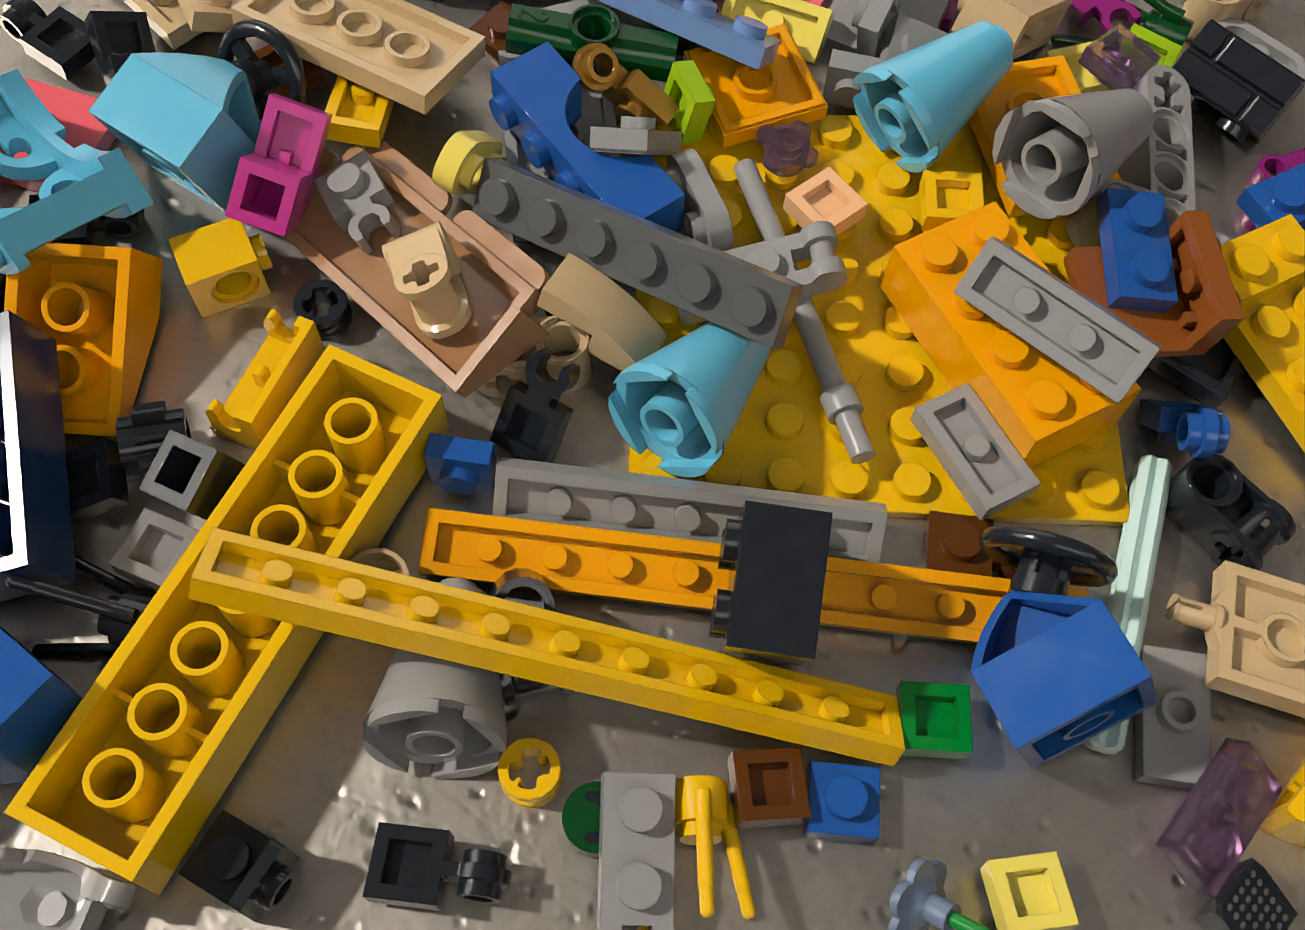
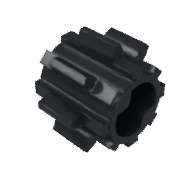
(144, 432)

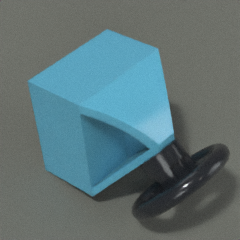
(199, 111)

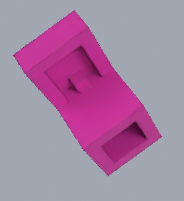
(279, 176)

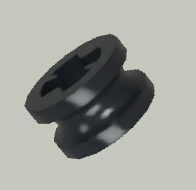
(319, 292)

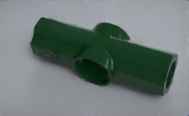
(634, 46)

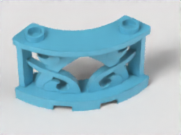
(78, 182)

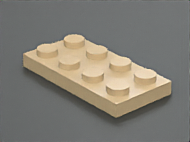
(375, 44)

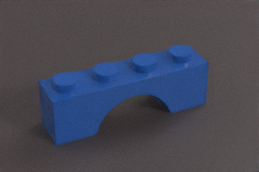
(541, 104)

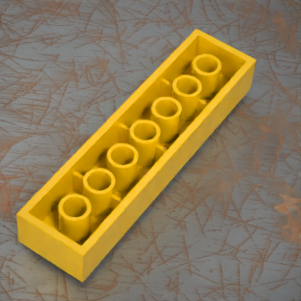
(202, 680)

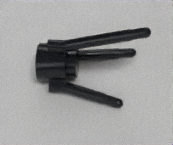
(115, 614)

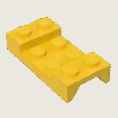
(1270, 341)

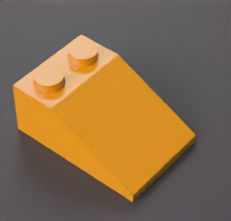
(104, 320)

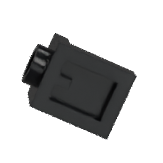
(241, 867)

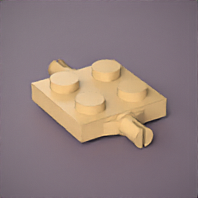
(1251, 636)

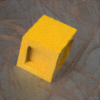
(222, 266)

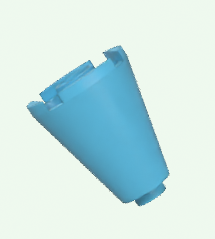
(931, 92)
(688, 397)

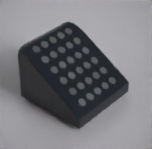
(1248, 902)

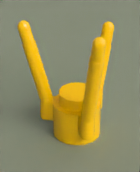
(701, 819)

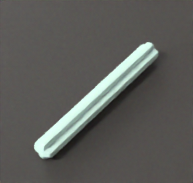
(1136, 568)

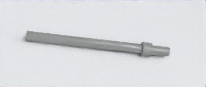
(839, 398)

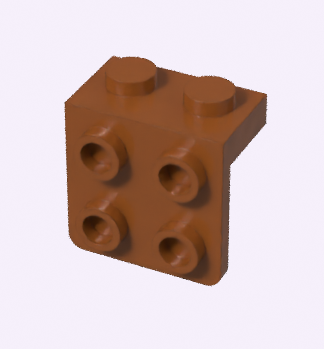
(1206, 296)

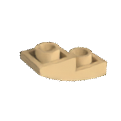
(600, 307)

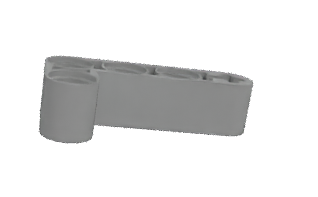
(1161, 162)

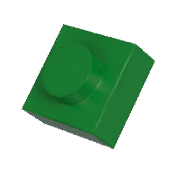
(935, 719)

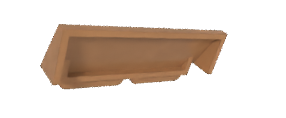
(496, 274)

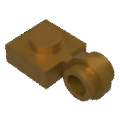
(629, 91)

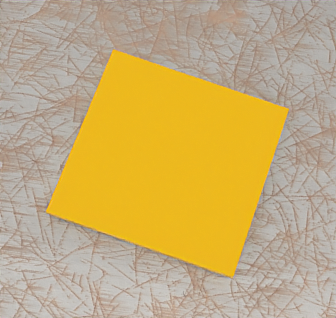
(783, 430)

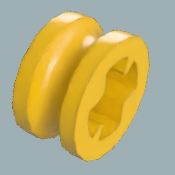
(546, 784)

